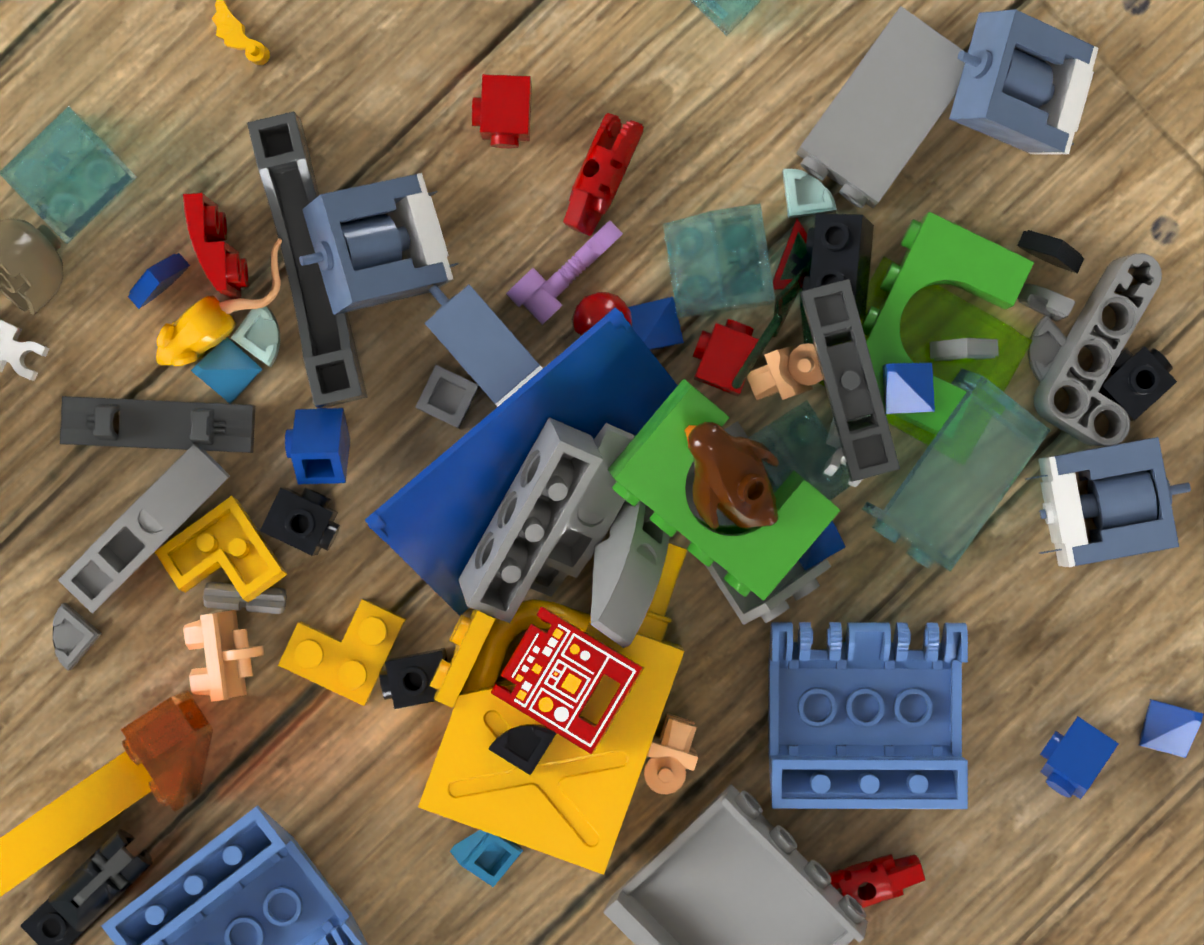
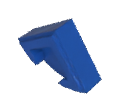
(157, 279)

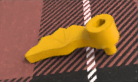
(234, 35)

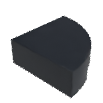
(1051, 250)
(523, 745)

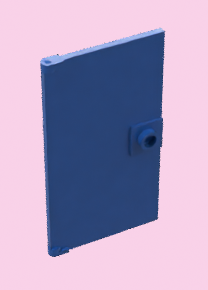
(451, 502)

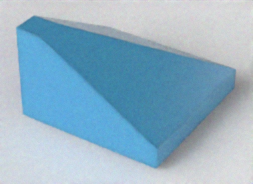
(227, 370)
(486, 855)

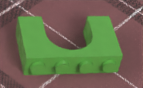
(939, 256)
(656, 473)

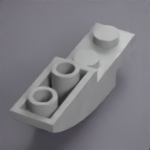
(590, 518)
(143, 527)
(627, 573)

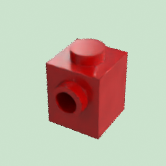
(503, 110)
(723, 354)

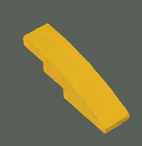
(70, 819)

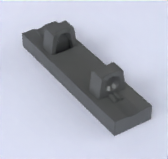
(850, 380)
(157, 424)

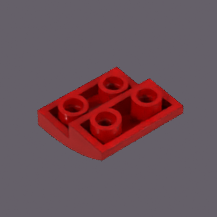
(217, 258)

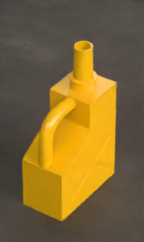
(573, 797)

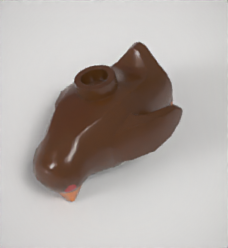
(731, 477)

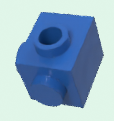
(319, 446)
(1076, 758)

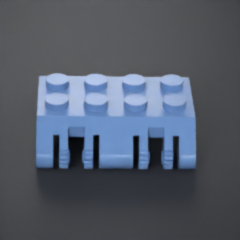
(866, 718)
(240, 890)

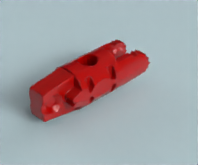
(602, 173)
(883, 877)

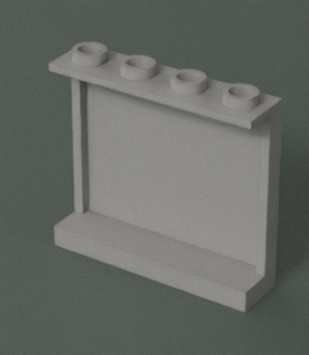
(734, 884)

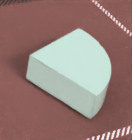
(806, 194)
(259, 335)

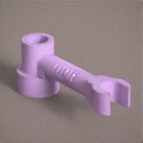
(541, 295)

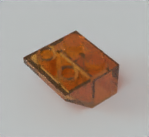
(172, 747)

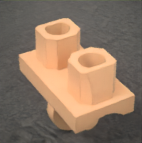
(787, 372)
(225, 654)
(671, 755)

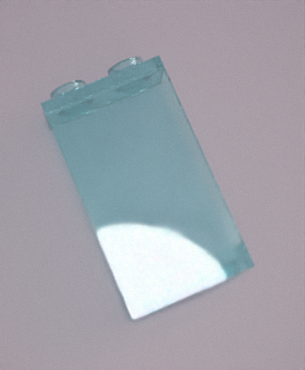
(960, 474)

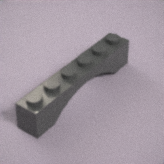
(289, 187)

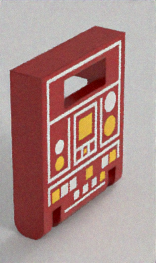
(558, 676)

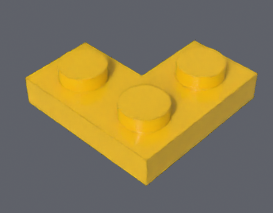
(224, 540)
(469, 636)
(346, 665)

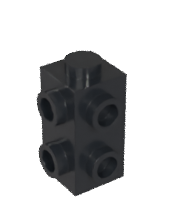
(840, 252)

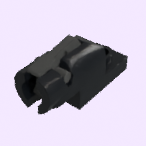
(87, 892)

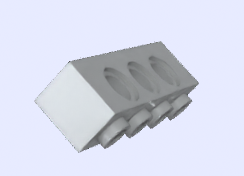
(529, 520)

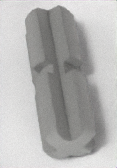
(226, 596)

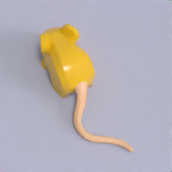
(208, 323)

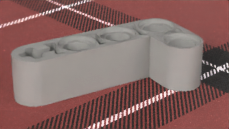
(1105, 347)

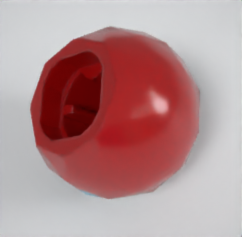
(594, 308)

